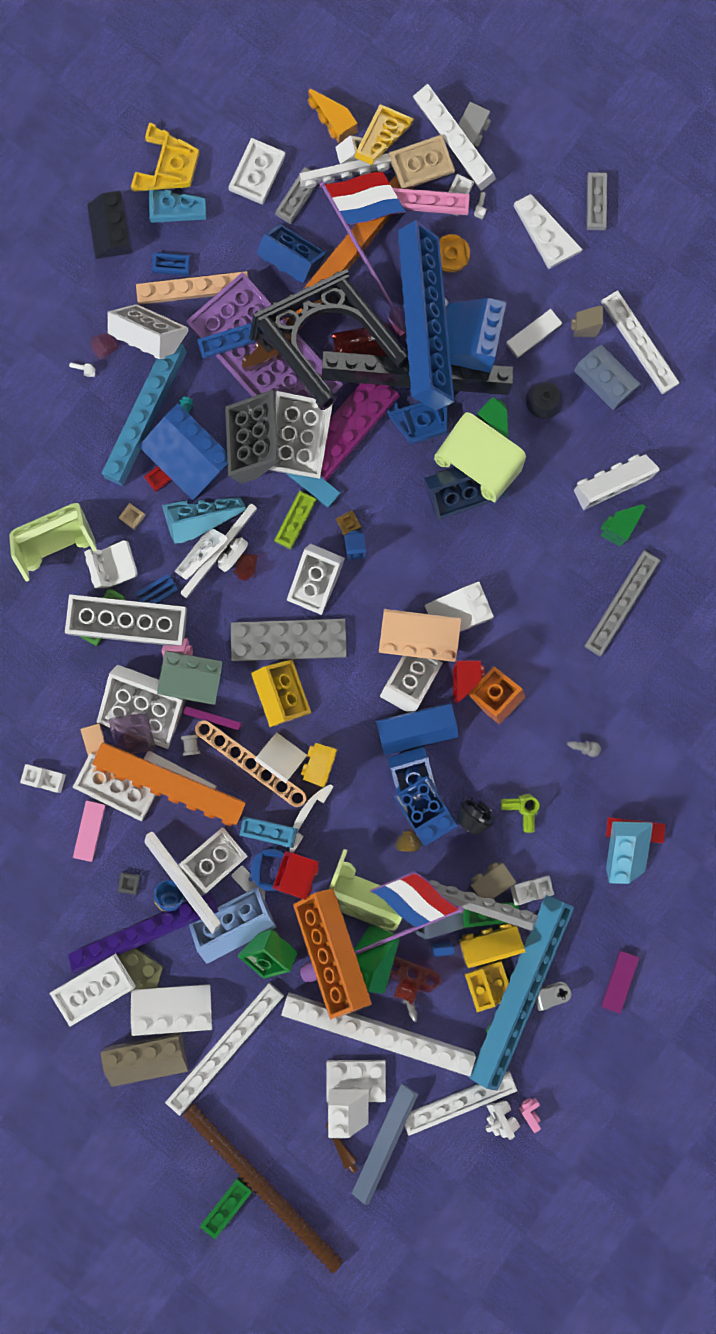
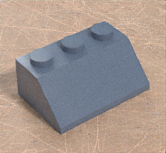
(606, 376)

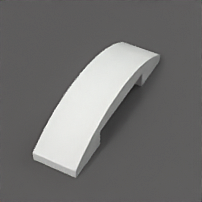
(321, 796)

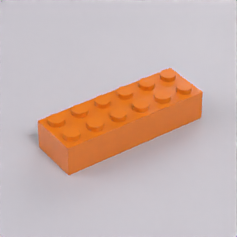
(332, 954)

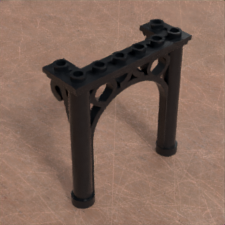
(338, 289)

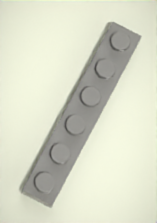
(487, 906)

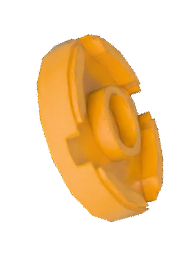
(454, 253)

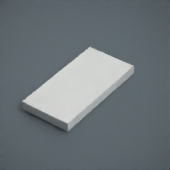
(115, 793)
(92, 990)

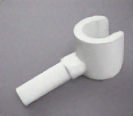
(480, 211)
(89, 370)

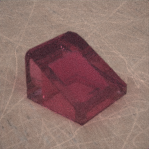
(103, 345)

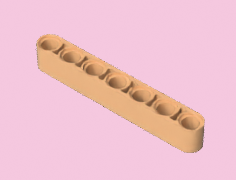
(241, 761)

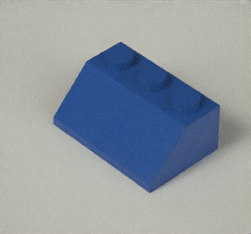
(290, 253)

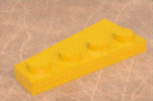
(382, 133)

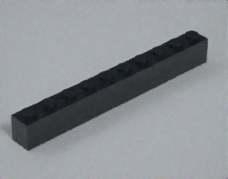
(382, 371)

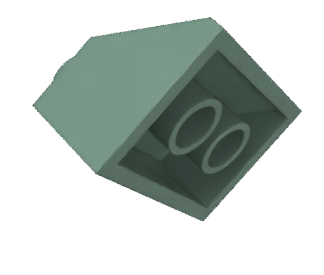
(189, 677)

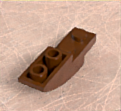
(260, 357)

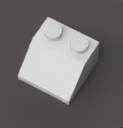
(347, 1112)

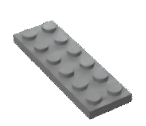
(288, 640)

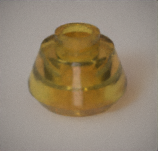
(407, 842)

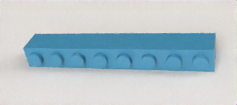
(142, 416)

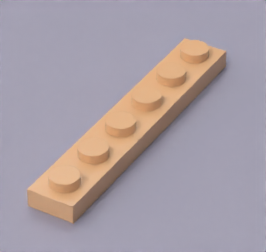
(183, 288)

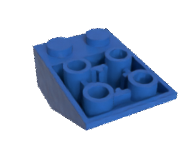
(425, 811)

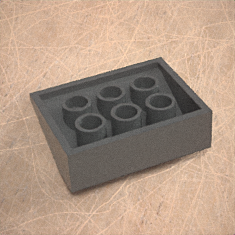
(251, 437)

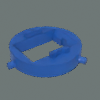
(257, 864)

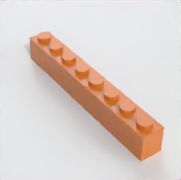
(169, 783)

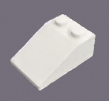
(315, 578)
(466, 603)
(410, 682)
(212, 861)

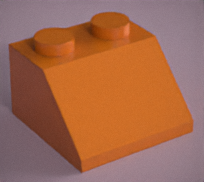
(497, 695)

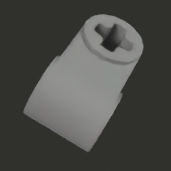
(550, 996)

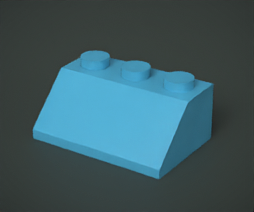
(628, 851)

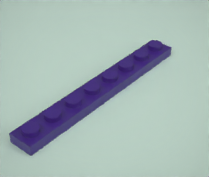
(137, 935)

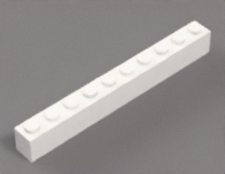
(380, 1035)

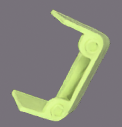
(48, 535)
(358, 901)

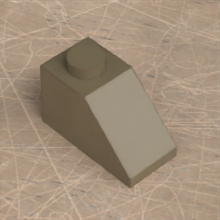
(587, 322)

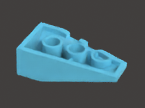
(192, 520)

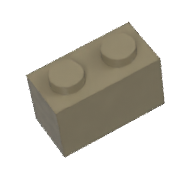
(493, 881)

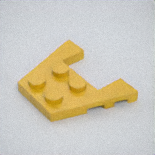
(175, 164)

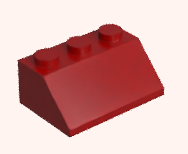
(465, 677)

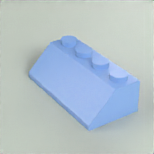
(240, 923)

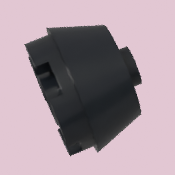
(544, 400)
(475, 816)

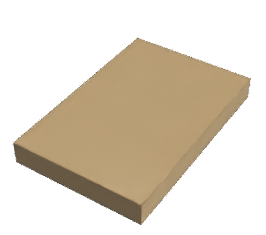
(421, 162)

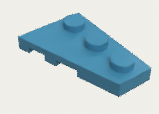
(170, 207)

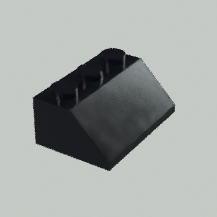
(109, 225)

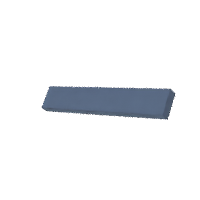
(384, 1144)

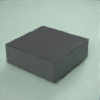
(129, 883)

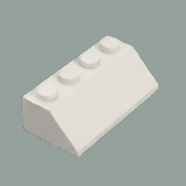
(146, 330)
(615, 481)
(171, 1009)

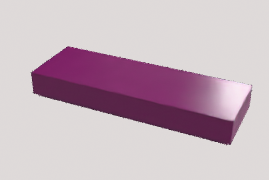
(212, 718)
(619, 982)

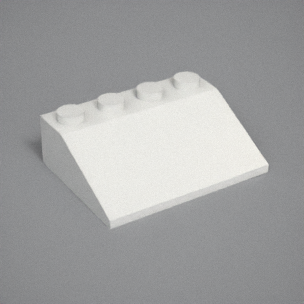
(300, 435)
(135, 693)

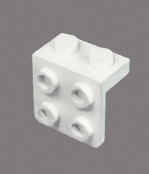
(111, 565)

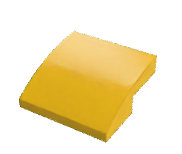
(487, 985)

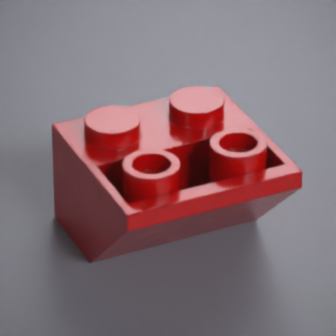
(296, 875)

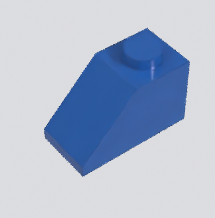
(355, 545)

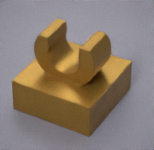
(348, 522)

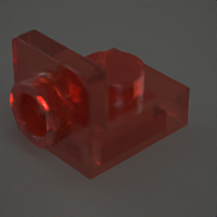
(246, 566)

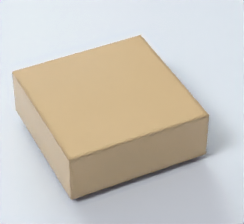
(132, 516)

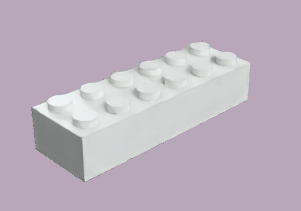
(125, 620)

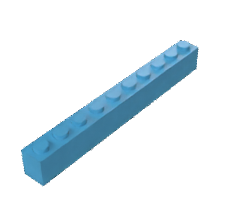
(521, 993)

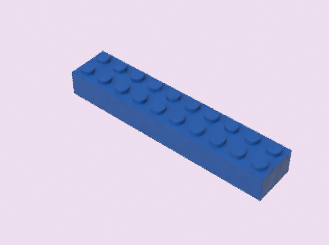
(425, 316)

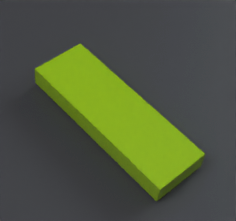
(295, 520)

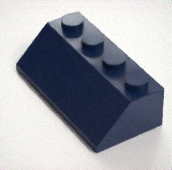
(454, 493)

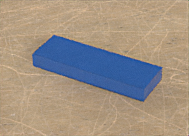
(225, 341)

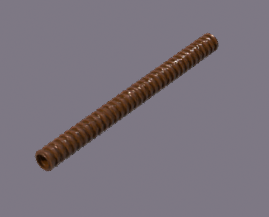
(263, 1189)

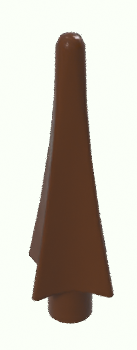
(347, 1158)

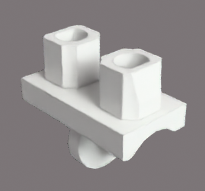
(498, 1121)

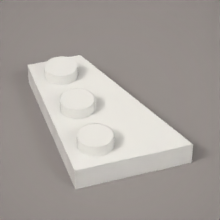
(204, 548)

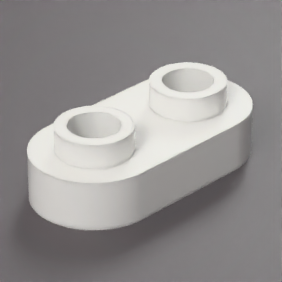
(236, 548)

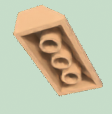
(419, 635)

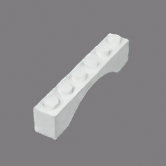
(454, 137)

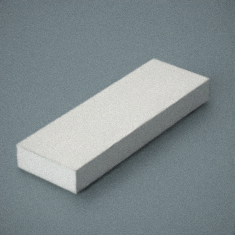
(533, 333)

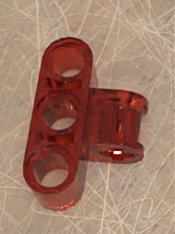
(408, 987)

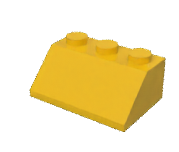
(281, 692)
(491, 945)

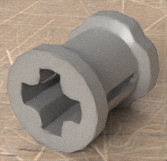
(190, 745)

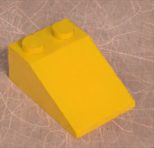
(319, 765)

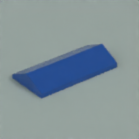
(417, 729)

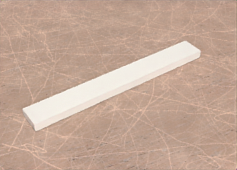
(224, 1048)

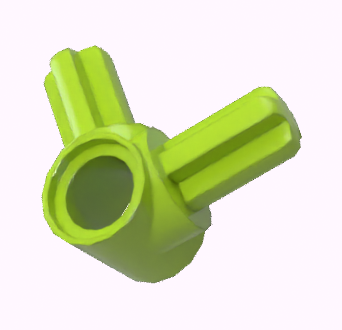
(528, 813)

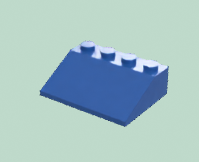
(474, 332)
(185, 451)

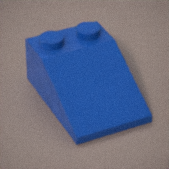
(409, 768)

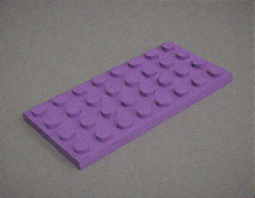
(235, 308)

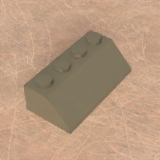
(144, 1059)

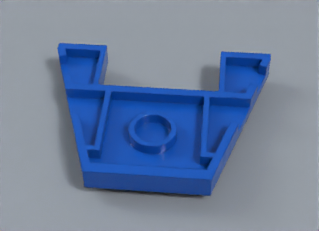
(419, 421)

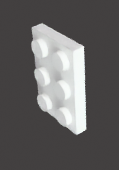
(257, 171)
(358, 1076)

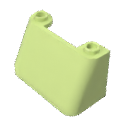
(482, 455)

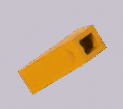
(334, 115)

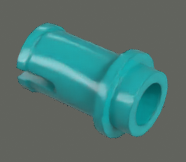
(186, 403)

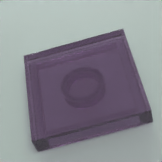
(132, 733)

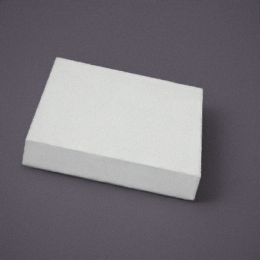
(280, 757)

